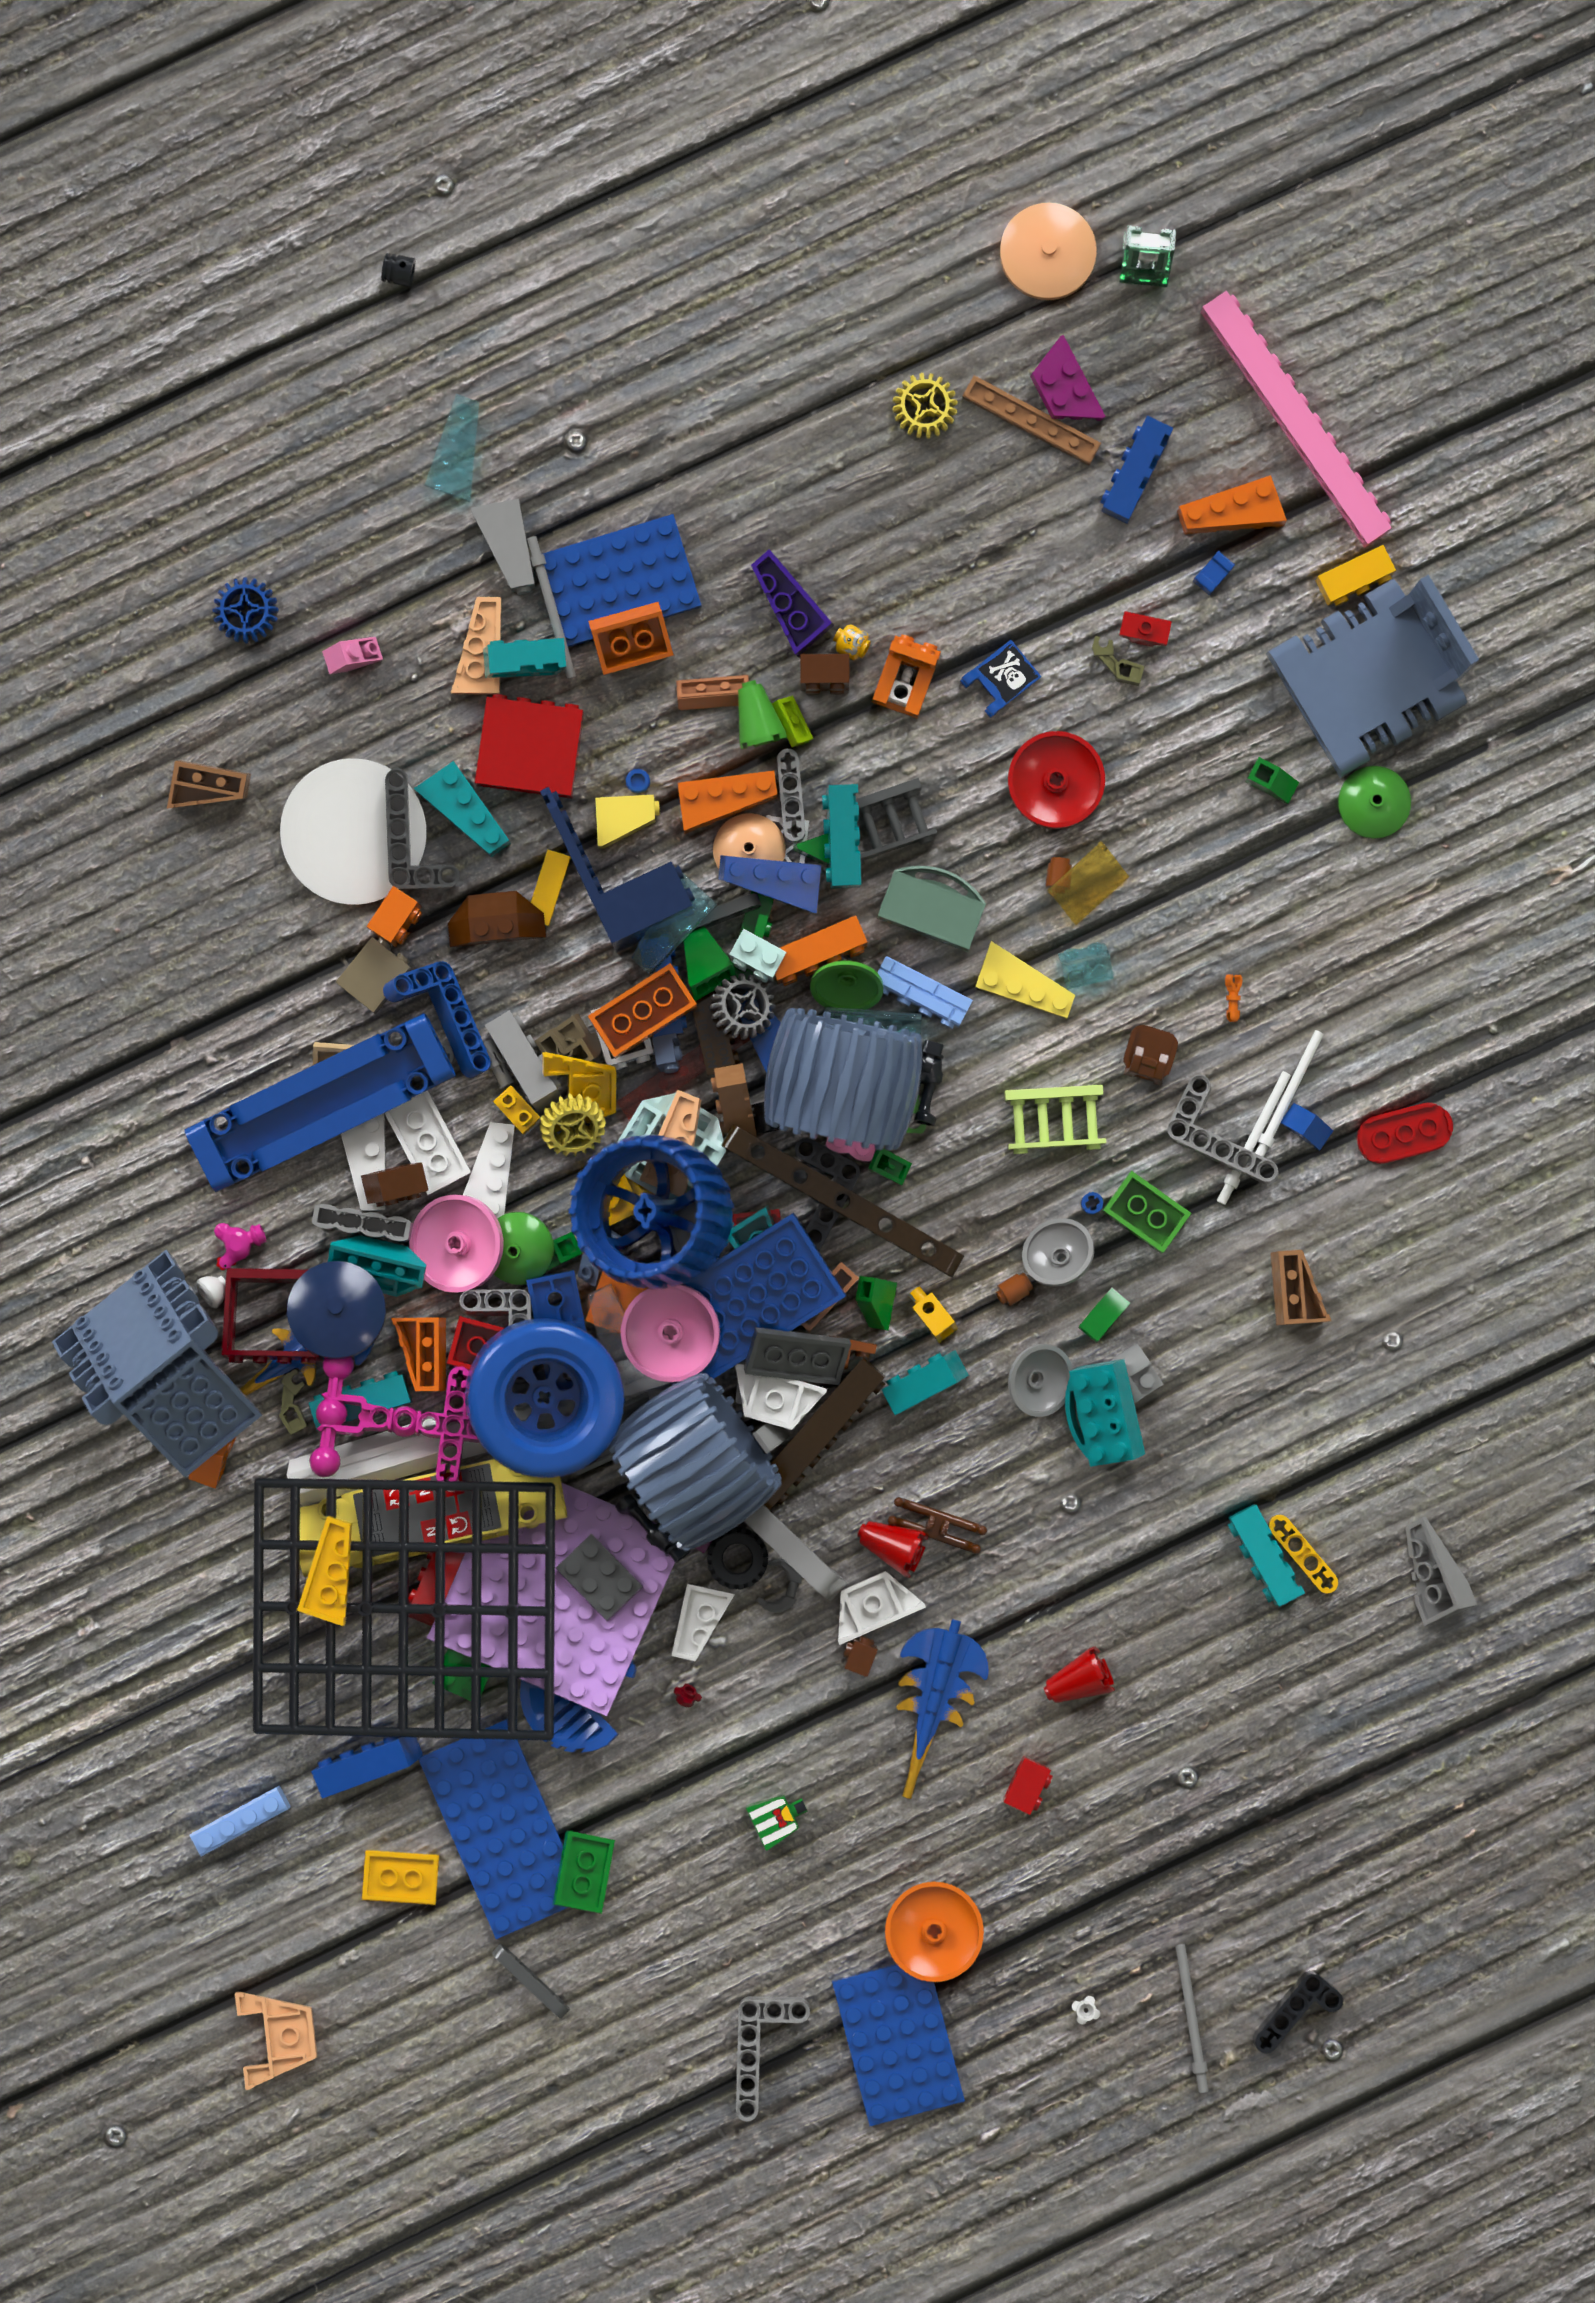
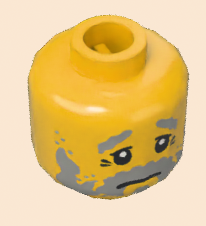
(852, 641)

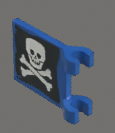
(1003, 676)

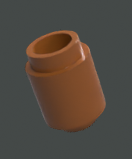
(1057, 869)
(1014, 1289)

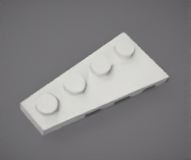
(492, 1168)

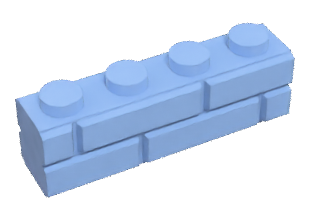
(923, 992)
(240, 1820)

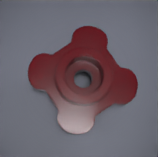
(687, 1695)

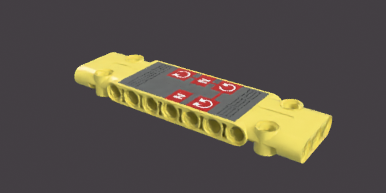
(423, 1511)

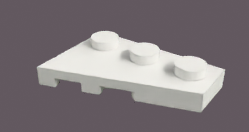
(698, 1618)

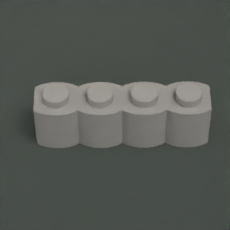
(356, 1222)

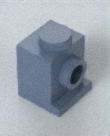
(667, 1052)

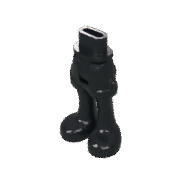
(930, 1076)
(655, 1537)

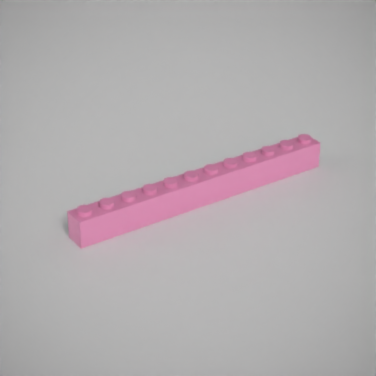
(1296, 419)

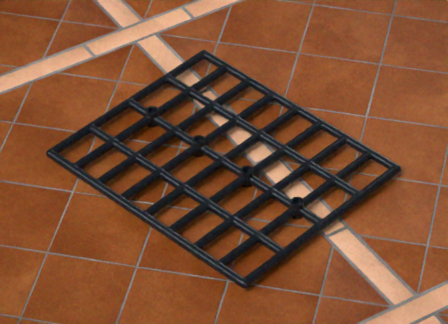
(438, 1610)

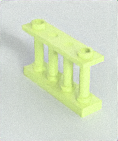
(1065, 1095)

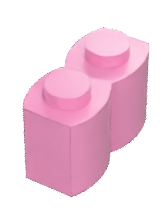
(854, 1151)

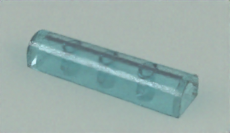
(901, 1020)

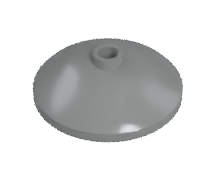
(1052, 1242)
(1048, 1388)

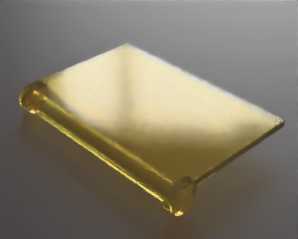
(1088, 883)

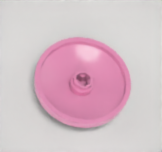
(457, 1242)
(670, 1333)

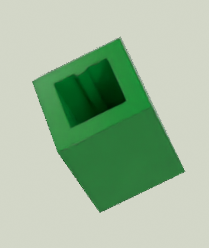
(1272, 780)
(876, 1301)

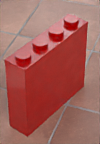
(529, 746)

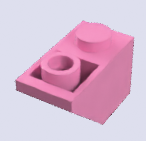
(352, 654)

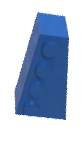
(365, 1764)

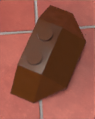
(495, 920)

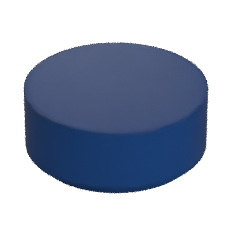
(638, 781)

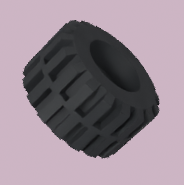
(753, 1573)

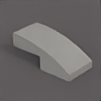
(770, 1436)

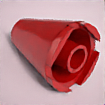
(894, 1545)
(1080, 1678)

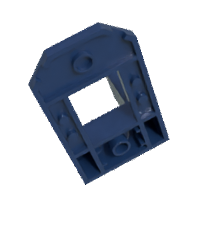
(632, 906)

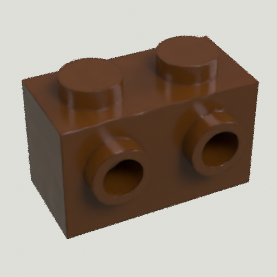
(860, 1655)

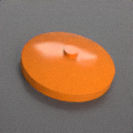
(934, 1931)

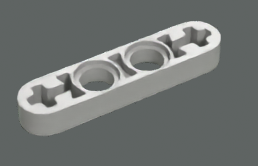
(791, 796)

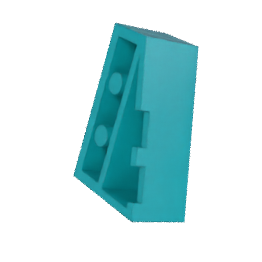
(524, 658)

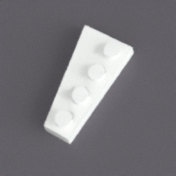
(366, 1154)

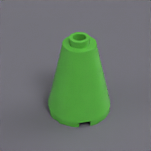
(757, 717)

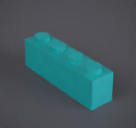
(387, 1393)

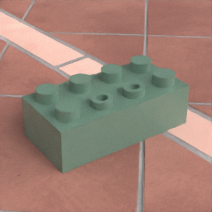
(932, 907)

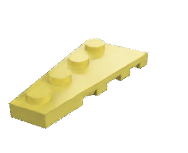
(1017, 981)

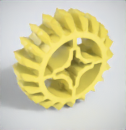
(934, 387)
(574, 1133)

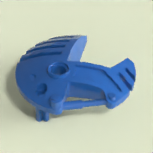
(573, 1724)

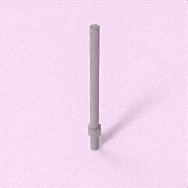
(538, 561)
(1199, 2065)

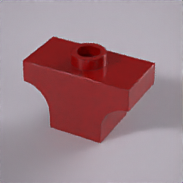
(1145, 629)

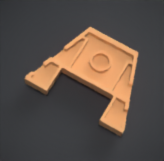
(287, 2033)

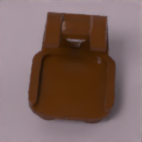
(1150, 1054)

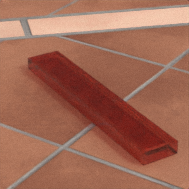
(667, 1083)

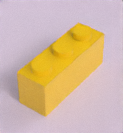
(1356, 576)

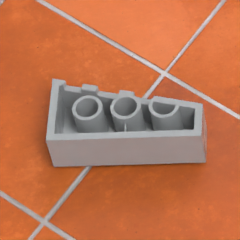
(523, 1060)

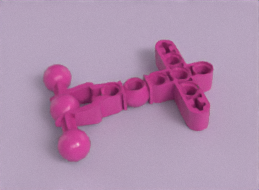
(332, 1414)

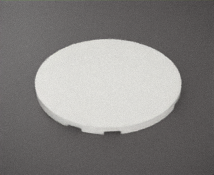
(338, 831)

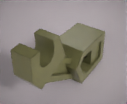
(1107, 657)
(290, 1390)

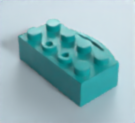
(1104, 1413)

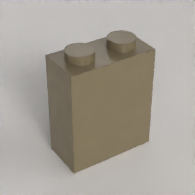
(371, 971)

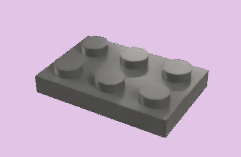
(599, 1577)

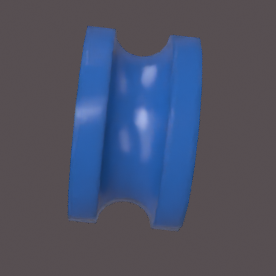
(1085, 1199)

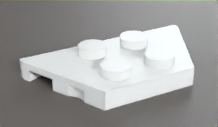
(776, 1399)
(874, 1605)

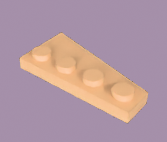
(682, 1125)

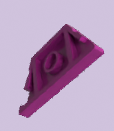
(1065, 385)

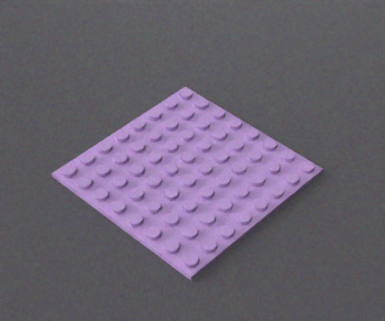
(588, 1650)

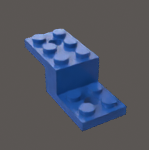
(568, 1310)

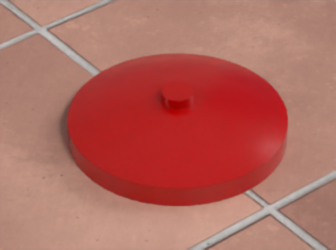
(1056, 779)

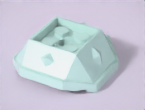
(649, 1120)

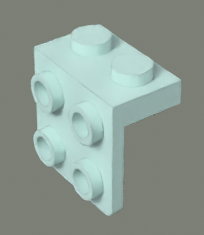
(756, 955)

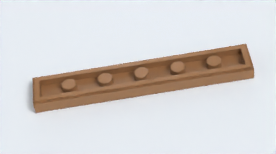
(1031, 420)

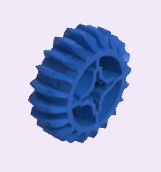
(256, 610)

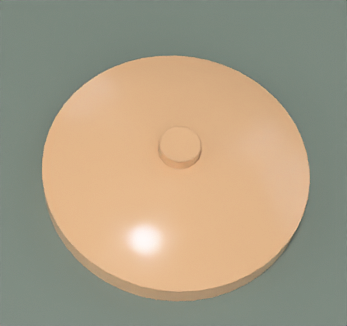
(1048, 251)

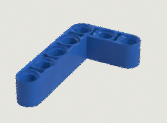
(446, 1011)

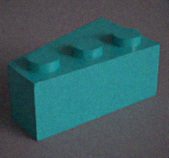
(924, 1381)

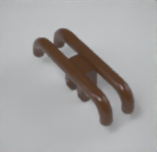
(938, 1525)

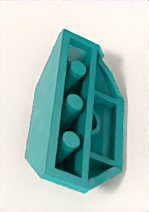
(391, 1264)

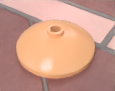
(751, 829)

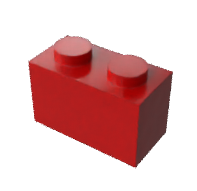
(1027, 1785)

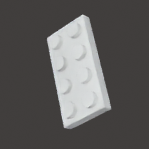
(428, 1141)

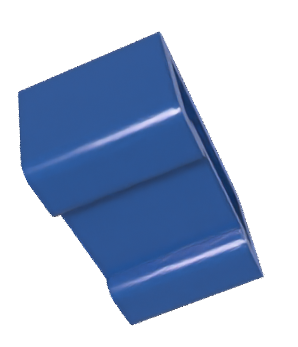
(1213, 573)

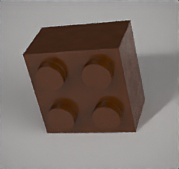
(824, 673)
(395, 1183)

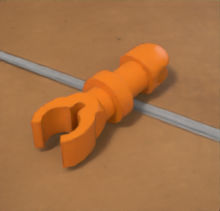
(1233, 1013)

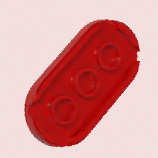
(1404, 1133)

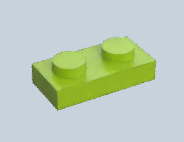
(792, 721)

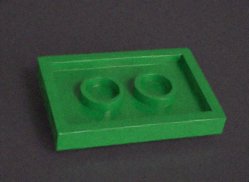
(583, 1872)

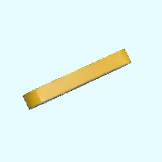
(1305, 1551)

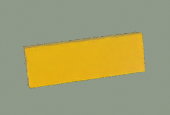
(550, 883)

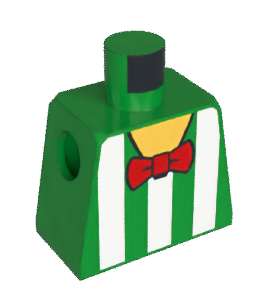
(775, 1818)

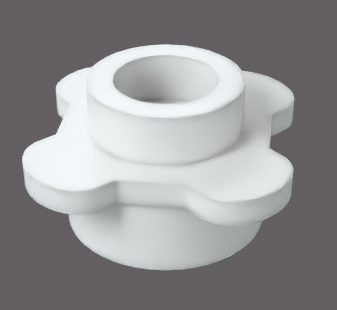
(1092, 2013)

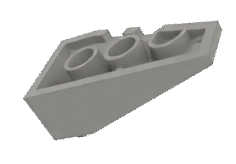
(1439, 1581)

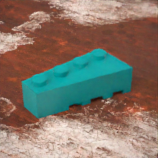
(842, 836)

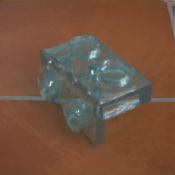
(1086, 965)

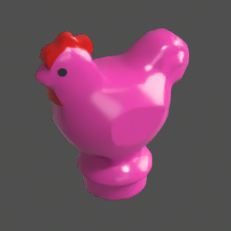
(237, 1243)

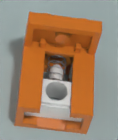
(913, 656)

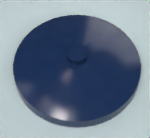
(336, 1310)

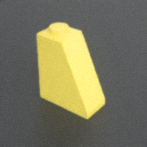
(623, 816)

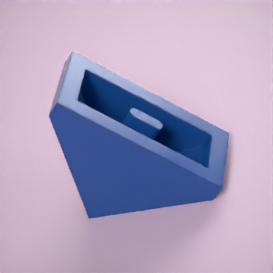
(1307, 1126)

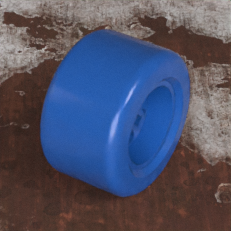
(574, 1439)

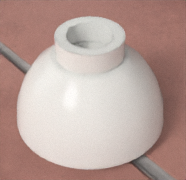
(212, 1290)

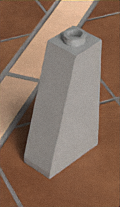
(506, 537)

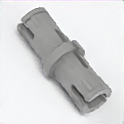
(498, 1065)

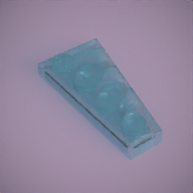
(454, 457)
(666, 937)

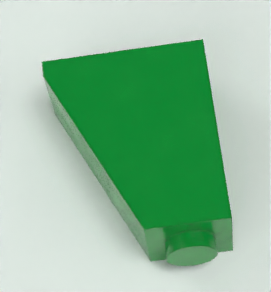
(705, 963)

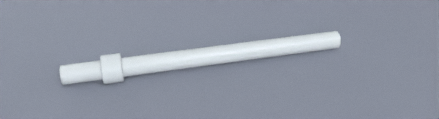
(1266, 1139)
(1232, 1180)

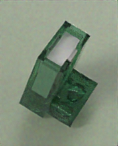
(1147, 257)

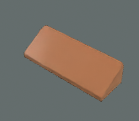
(709, 692)

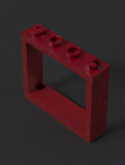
(244, 1275)

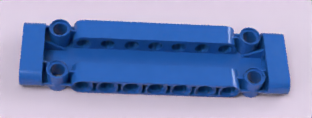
(320, 1102)

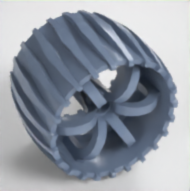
(843, 1079)
(694, 1462)

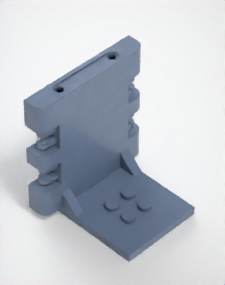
(1377, 671)
(148, 1361)

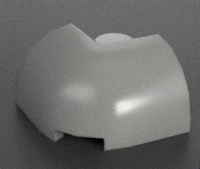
(1140, 1372)

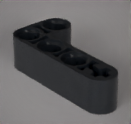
(1294, 2014)

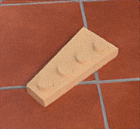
(483, 628)

